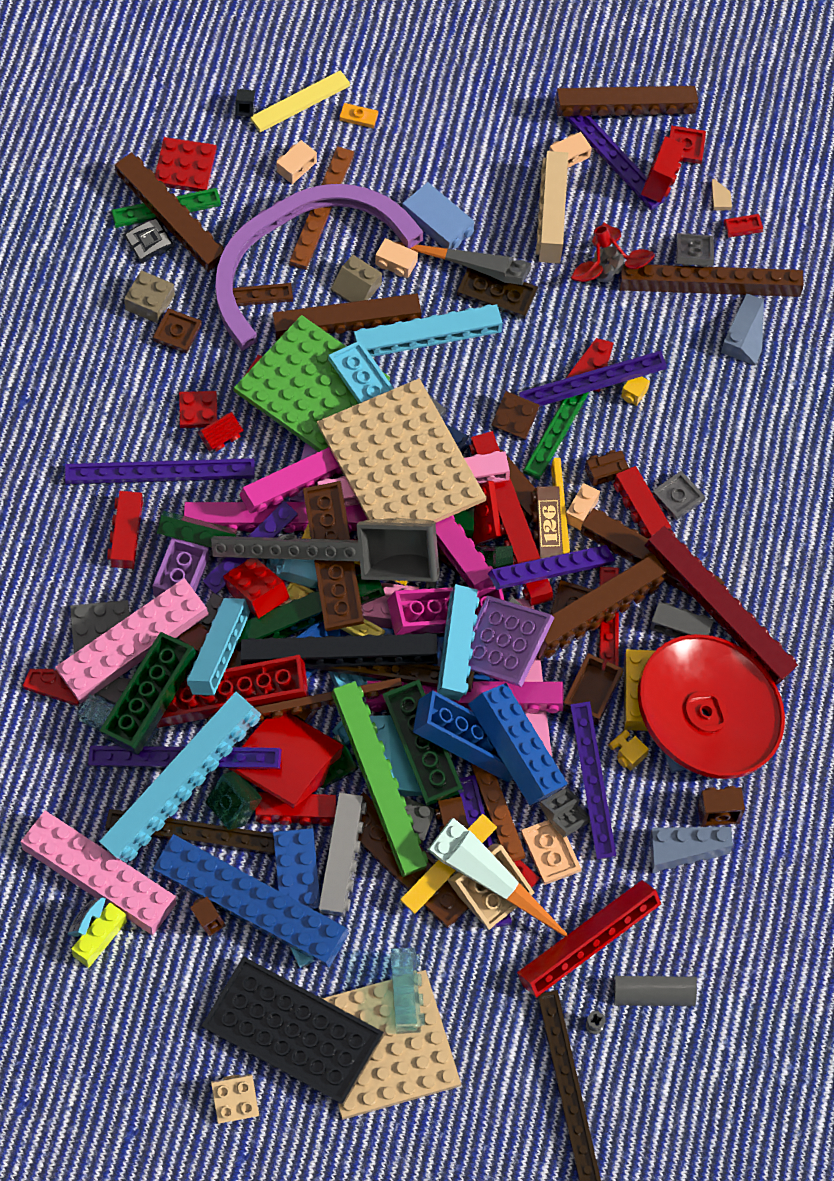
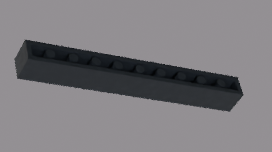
(345, 650)

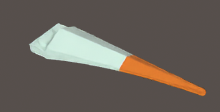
(467, 855)

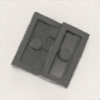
(564, 812)

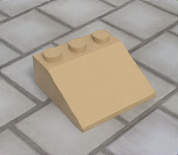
(483, 902)

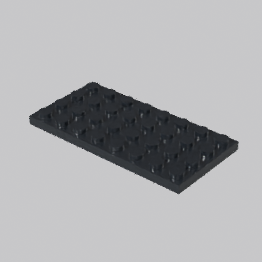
(293, 1030)

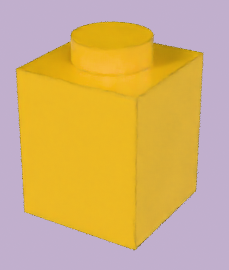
(635, 390)

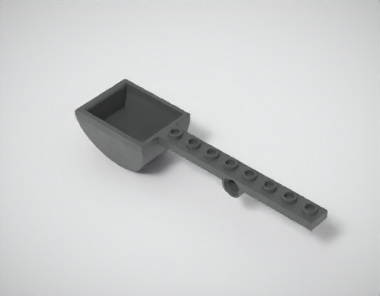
(385, 547)

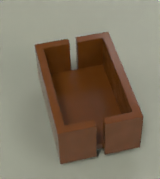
(594, 686)

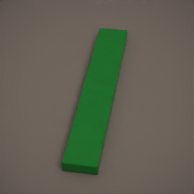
(140, 213)
(554, 436)

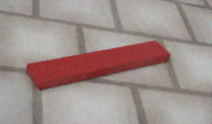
(609, 630)

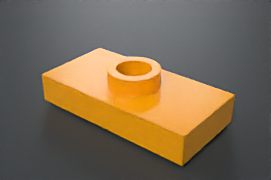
(358, 115)

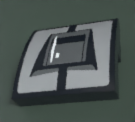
(149, 239)

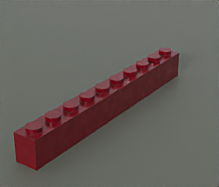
(720, 604)

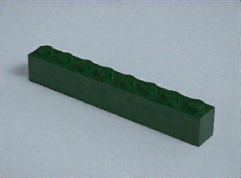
(300, 613)

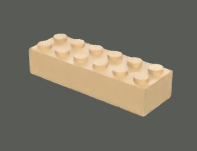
(552, 207)

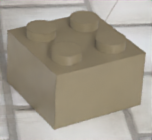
(149, 296)

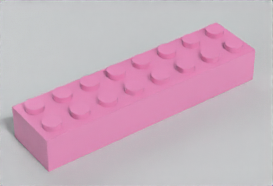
(130, 640)
(98, 872)

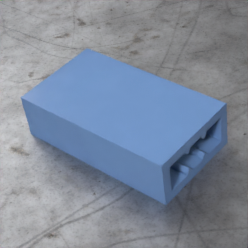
(439, 217)

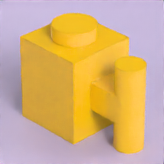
(631, 752)

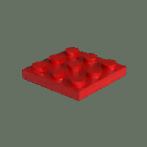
(185, 164)

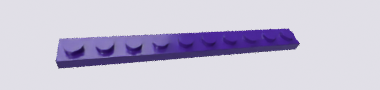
(159, 471)
(163, 755)

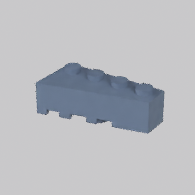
(687, 844)

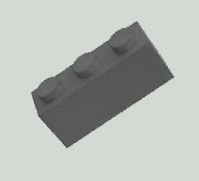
(679, 622)

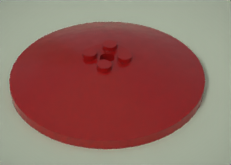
(727, 682)

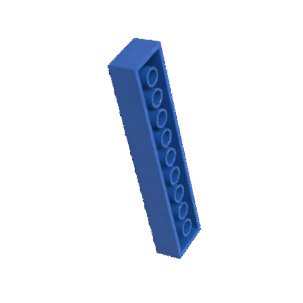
(251, 901)

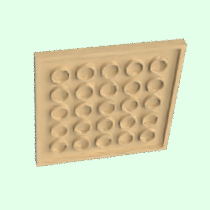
(403, 1064)

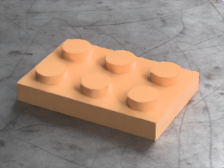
(550, 852)

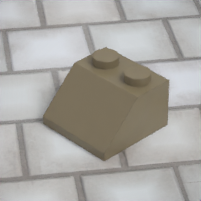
(356, 280)

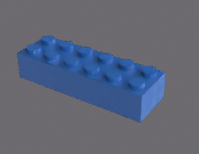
(458, 732)
(517, 743)

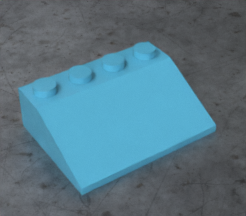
(396, 754)

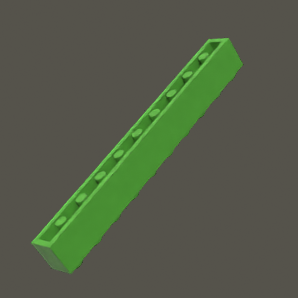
(378, 778)

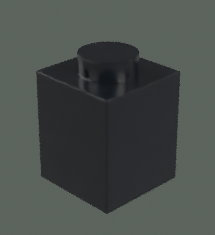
(245, 102)

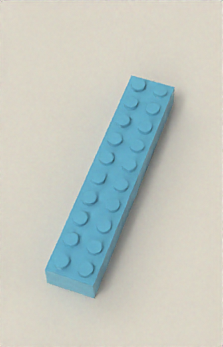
(180, 778)

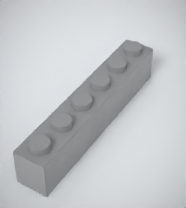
(341, 855)

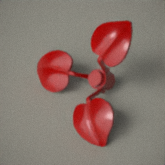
(604, 237)

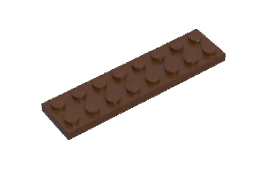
(335, 579)
(444, 904)

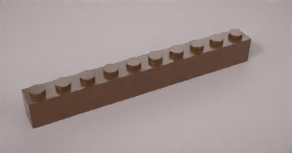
(712, 280)

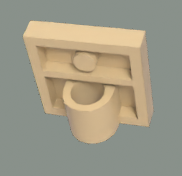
(234, 1098)

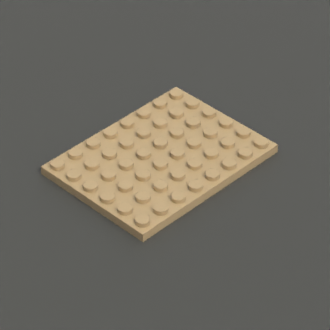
(401, 457)

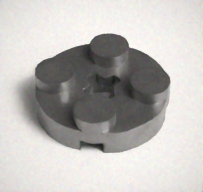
(615, 259)

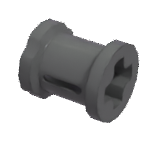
(599, 1018)

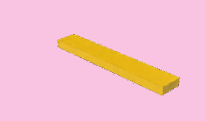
(556, 473)
(440, 872)

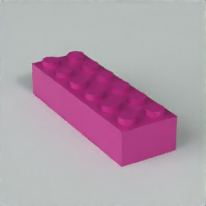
(426, 609)

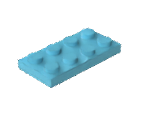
(359, 372)

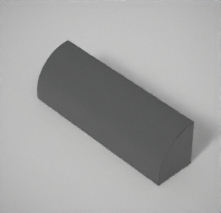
(655, 991)

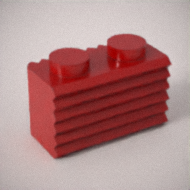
(221, 431)

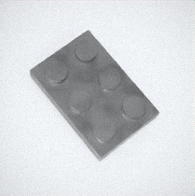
(695, 250)

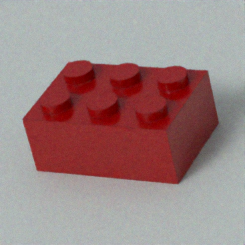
(663, 169)
(257, 585)

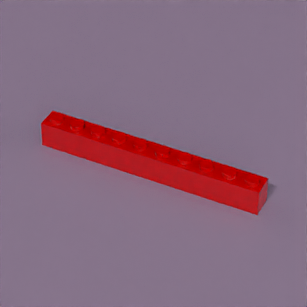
(514, 523)

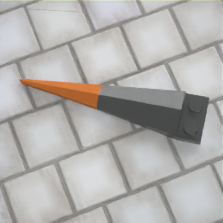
(496, 266)

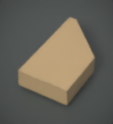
(721, 196)

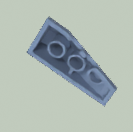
(746, 331)

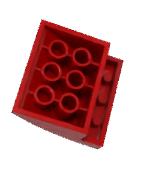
(304, 758)

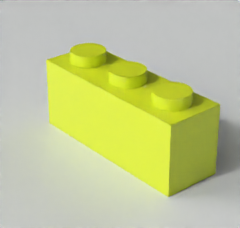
(99, 935)

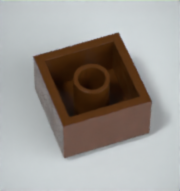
(721, 806)

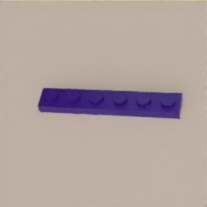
(269, 528)

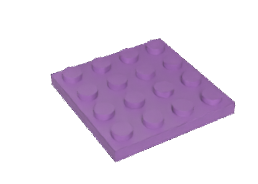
(507, 640)

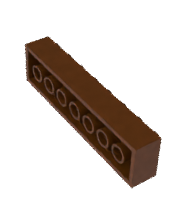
(602, 604)

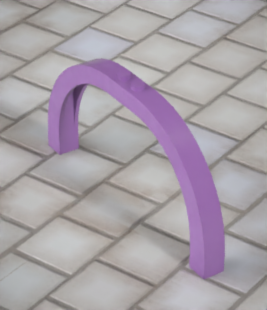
(285, 210)

